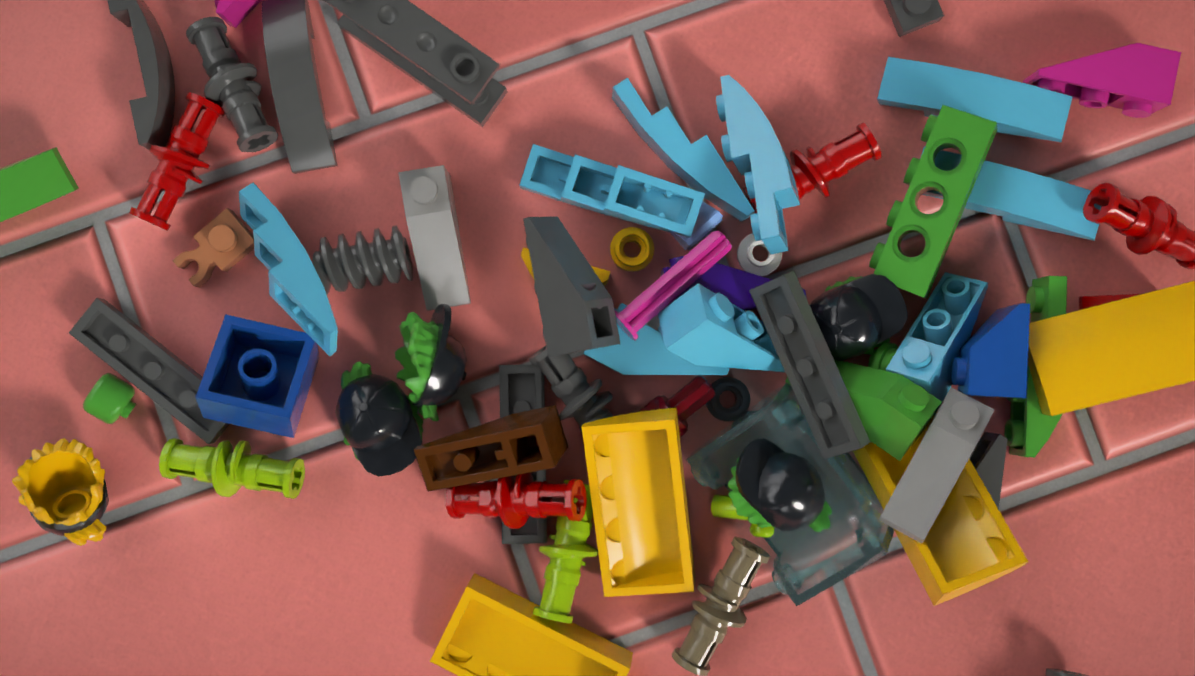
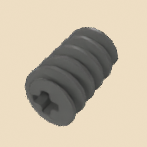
(363, 261)

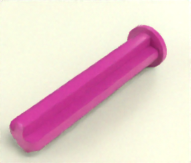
(672, 283)

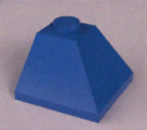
(996, 356)

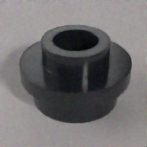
(741, 403)

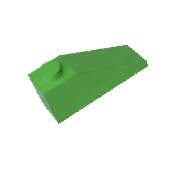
(888, 406)

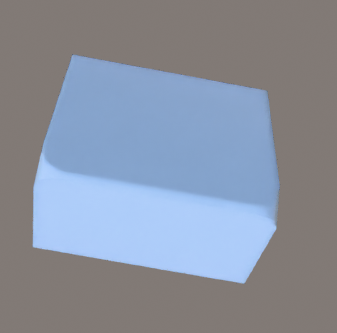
(706, 221)

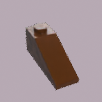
(494, 449)

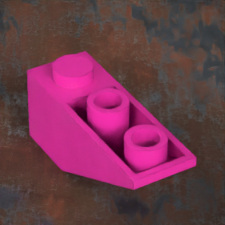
(1127, 78)

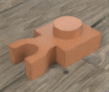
(221, 244)

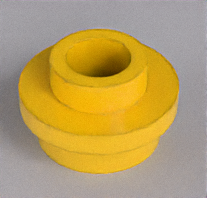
(635, 235)

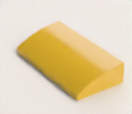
(1114, 350)
(639, 503)
(968, 538)
(501, 636)

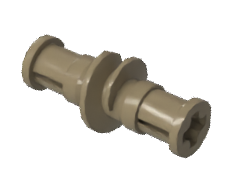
(720, 607)

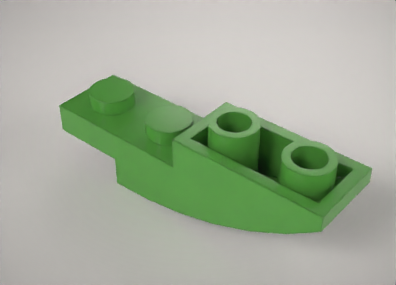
(33, 183)
(1027, 426)

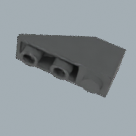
(571, 297)

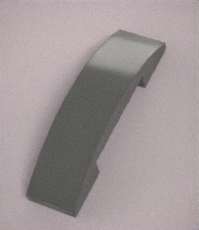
(296, 85)
(153, 113)

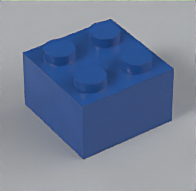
(258, 376)

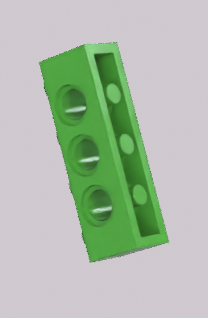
(949, 129)

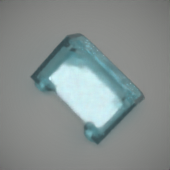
(805, 559)

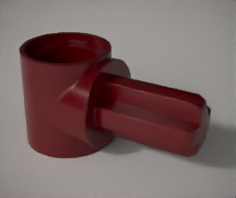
(686, 400)

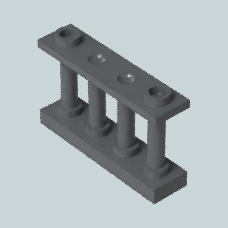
(425, 53)

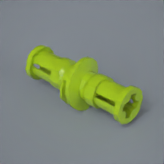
(232, 469)
(565, 563)

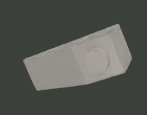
(435, 236)
(936, 465)

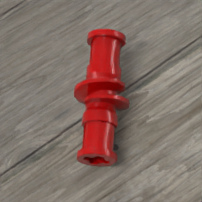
(178, 161)
(830, 162)
(1145, 223)
(518, 499)

